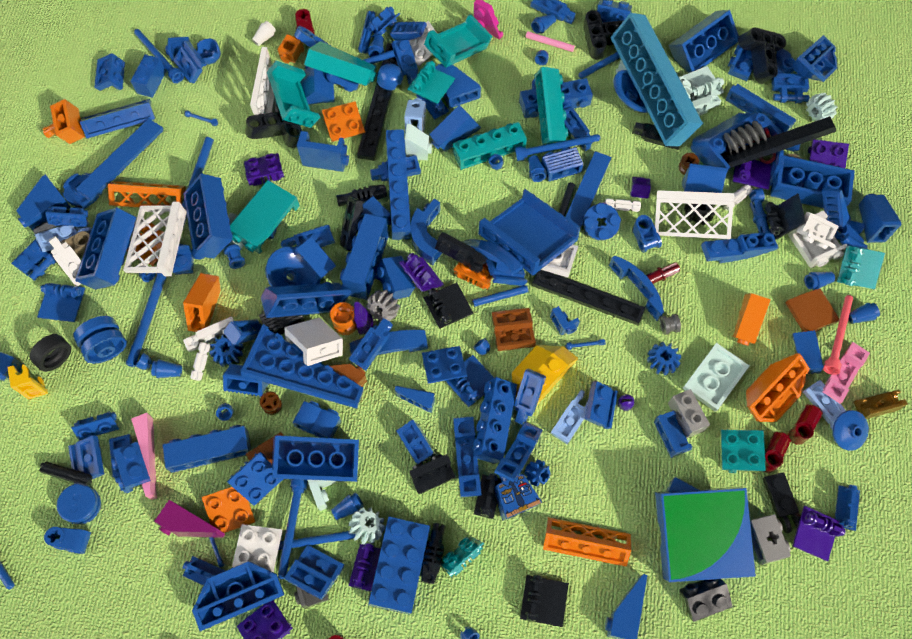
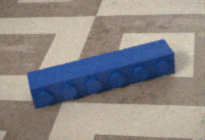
(398, 185)

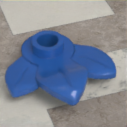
(784, 61)
(852, 228)

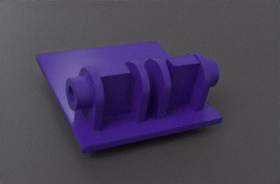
(829, 153)
(262, 167)
(753, 173)
(421, 273)
(817, 533)
(364, 567)
(265, 623)

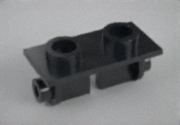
(487, 502)

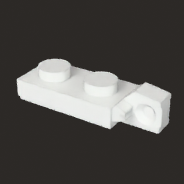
(66, 258)
(207, 334)

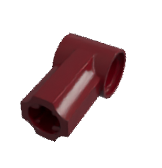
(806, 424)
(776, 450)

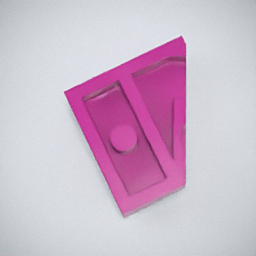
(485, 16)

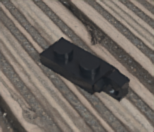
(650, 134)

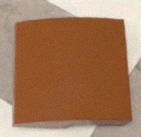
(812, 311)
(513, 329)

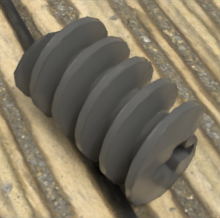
(744, 136)

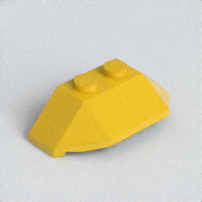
(548, 361)

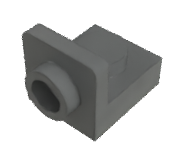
(308, 600)

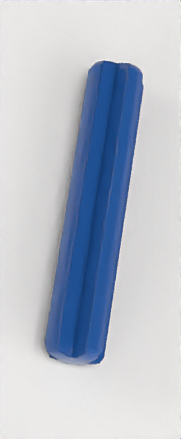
(366, 34)

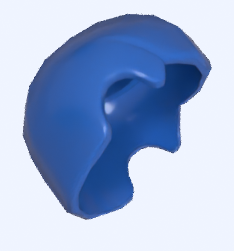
(209, 50)
(389, 76)

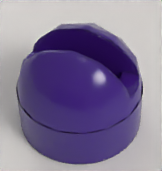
(626, 406)

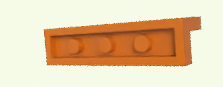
(141, 189)
(586, 544)

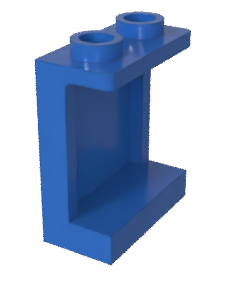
(322, 155)

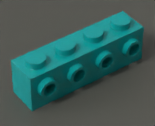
(482, 146)

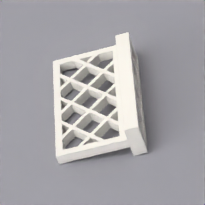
(263, 97)
(694, 198)
(170, 243)

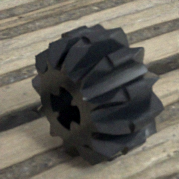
(703, 210)

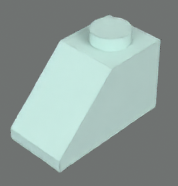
(417, 143)

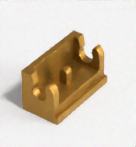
(880, 404)

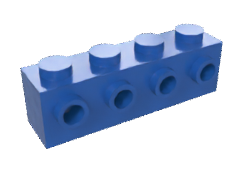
(576, 95)
(494, 420)
(206, 449)

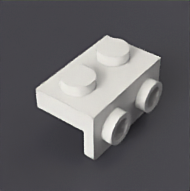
(818, 230)

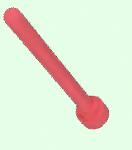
(833, 365)

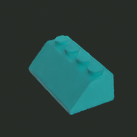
(550, 105)

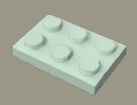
(716, 377)

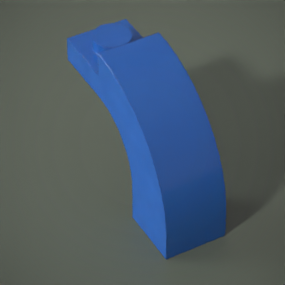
(422, 241)

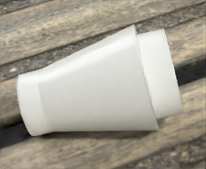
(263, 33)

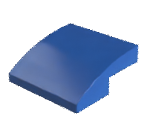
(314, 572)

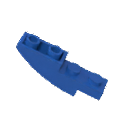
(741, 248)

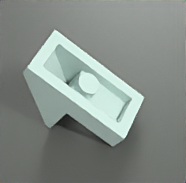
(320, 496)

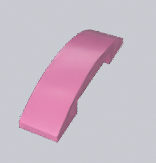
(851, 362)

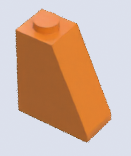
(201, 302)
(750, 318)

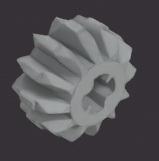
(382, 305)

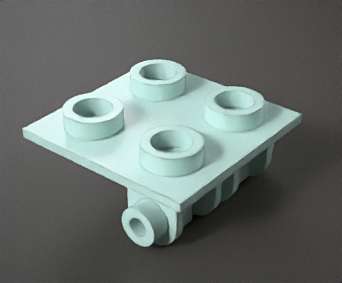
(704, 83)

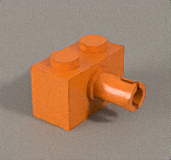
(65, 122)

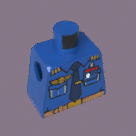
(515, 496)

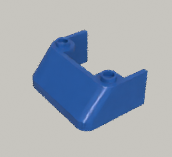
(711, 143)

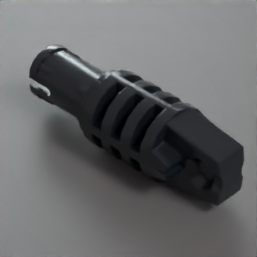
(365, 194)
(433, 555)

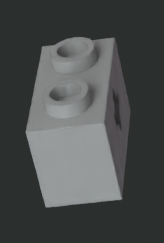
(689, 413)
(767, 550)

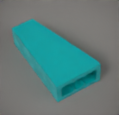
(339, 63)

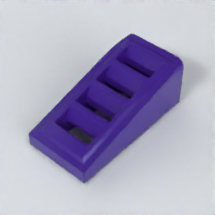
(362, 319)

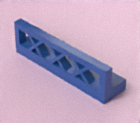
(752, 103)
(117, 118)

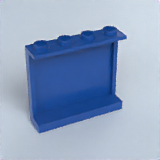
(531, 232)

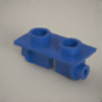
(388, 18)
(434, 109)
(58, 216)
(88, 427)
(847, 506)
(199, 570)

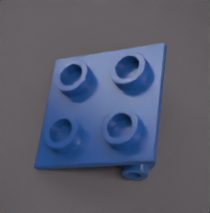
(60, 302)
(444, 364)
(471, 387)
(254, 479)

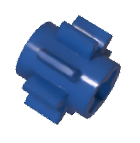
(537, 472)

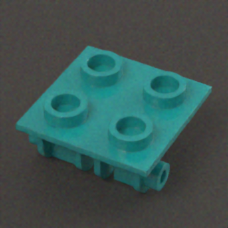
(431, 83)
(860, 267)
(743, 450)
(467, 548)

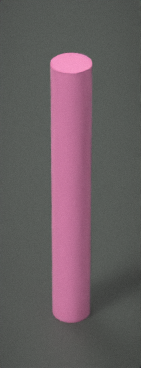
(549, 41)

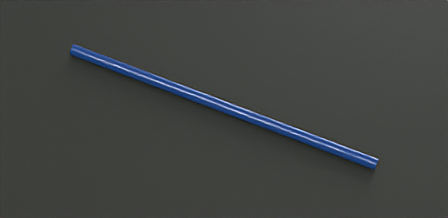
(160, 278)

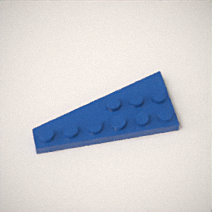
(282, 365)

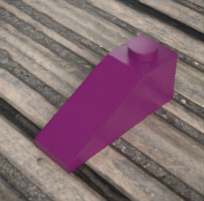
(183, 523)

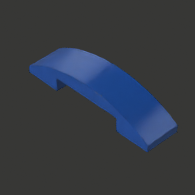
(505, 261)
(641, 281)
(399, 341)
(519, 452)
(467, 465)

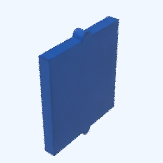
(776, 166)

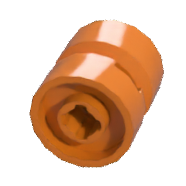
(343, 318)

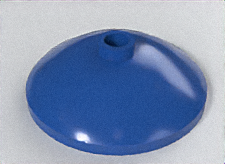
(627, 92)
(286, 263)

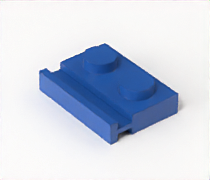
(189, 62)
(503, 278)
(601, 405)
(86, 456)

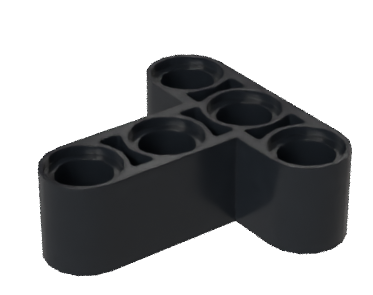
(598, 33)
(763, 49)
(272, 125)

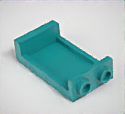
(458, 41)
(290, 95)
(262, 216)

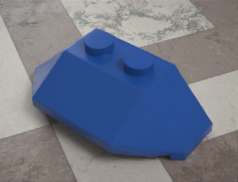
(817, 61)
(235, 593)

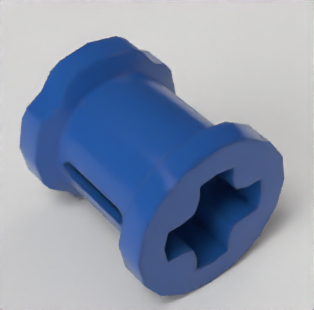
(235, 258)

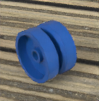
(99, 339)

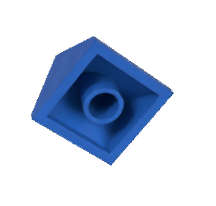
(317, 87)
(704, 179)

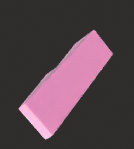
(144, 431)

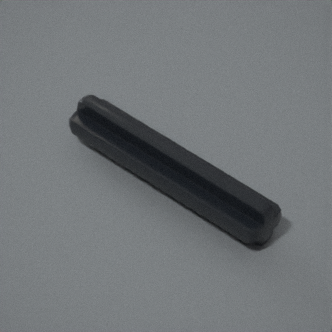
(66, 473)

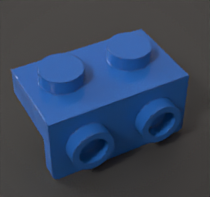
(613, 11)
(130, 465)

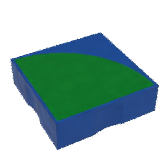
(705, 534)

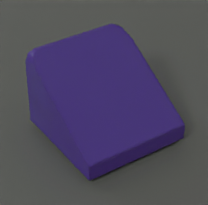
(640, 187)

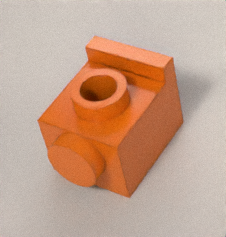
(290, 49)

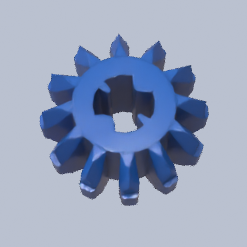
(659, 354)
(230, 355)

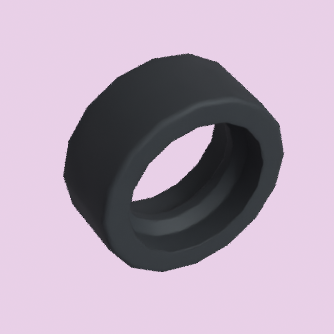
(43, 347)

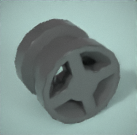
(670, 324)

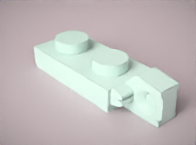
(703, 104)

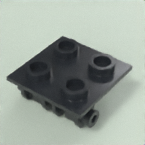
(785, 216)
(447, 305)
(544, 601)

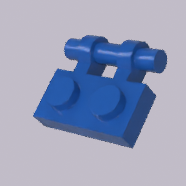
(790, 83)
(31, 258)

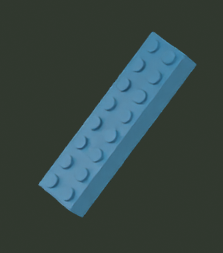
(656, 80)

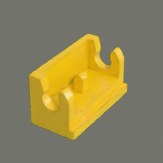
(25, 384)

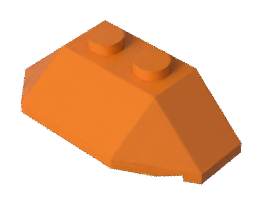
(777, 388)

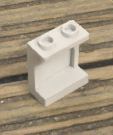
(814, 254)
(315, 340)

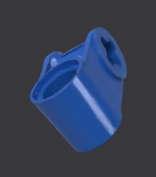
(646, 237)
(70, 539)

